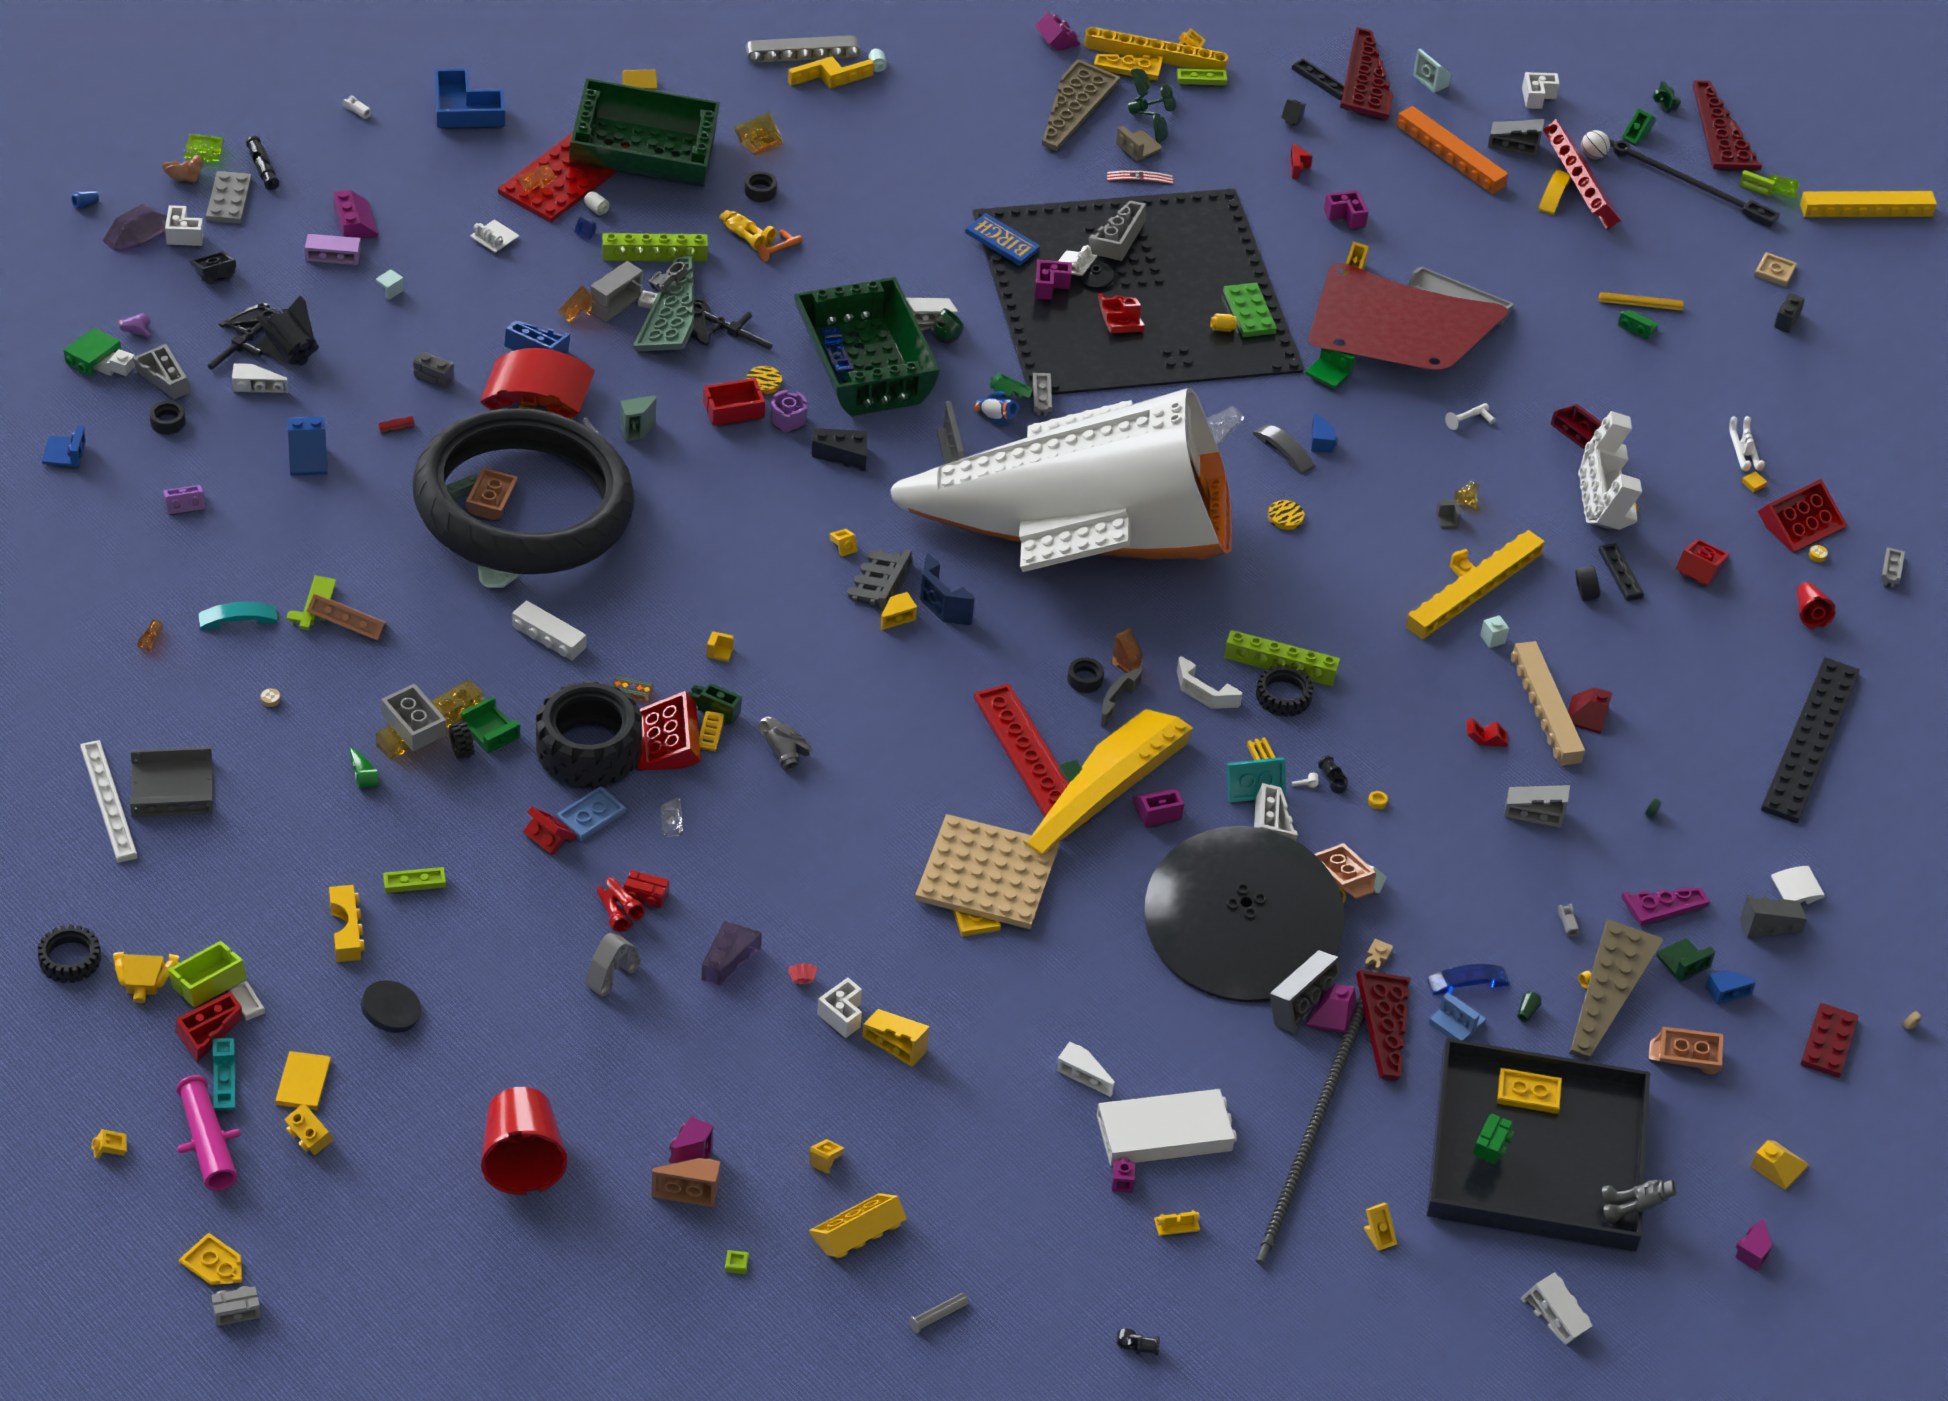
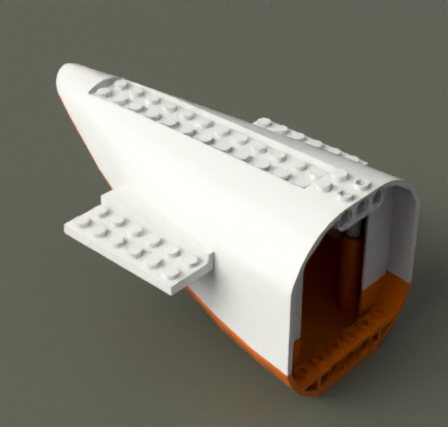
(1091, 484)

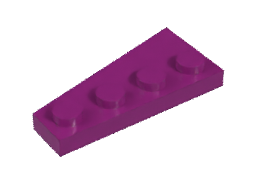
(1664, 904)

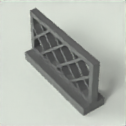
(949, 437)

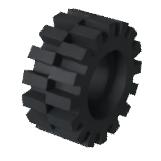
(461, 740)

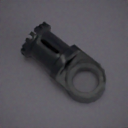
(1337, 774)
(1137, 1342)

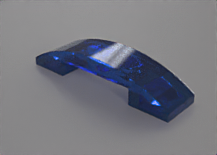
(835, 350)
(1466, 976)

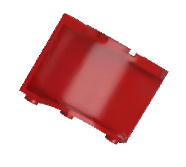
(538, 378)

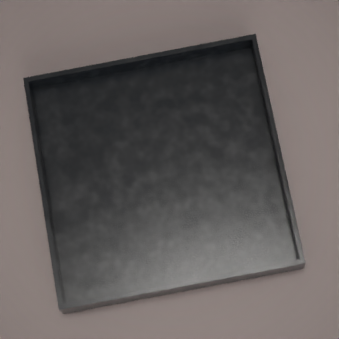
(1555, 1161)

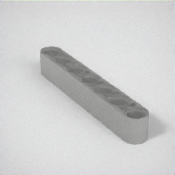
(802, 49)

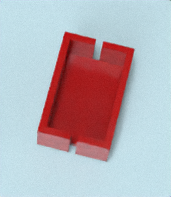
(734, 401)

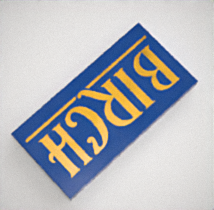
(1002, 239)

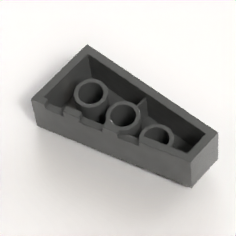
(1303, 989)

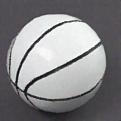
(1595, 144)

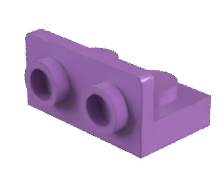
(184, 499)

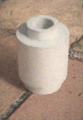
(596, 203)

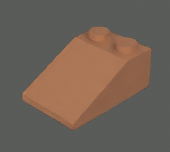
(688, 1182)

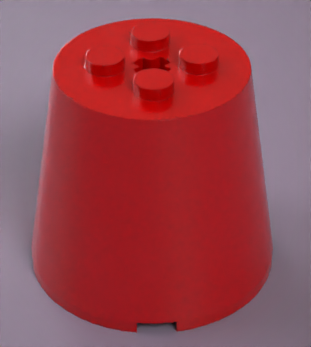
(522, 1143)

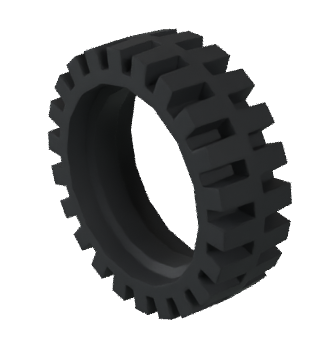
(1280, 705)
(63, 936)

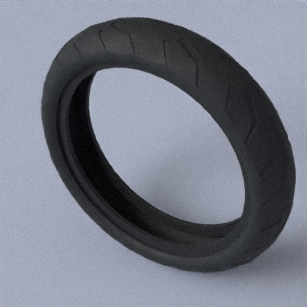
(514, 550)

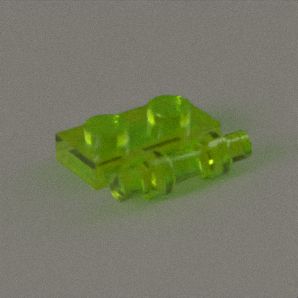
(204, 144)

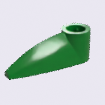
(364, 772)

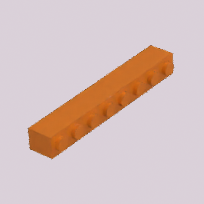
(1452, 149)

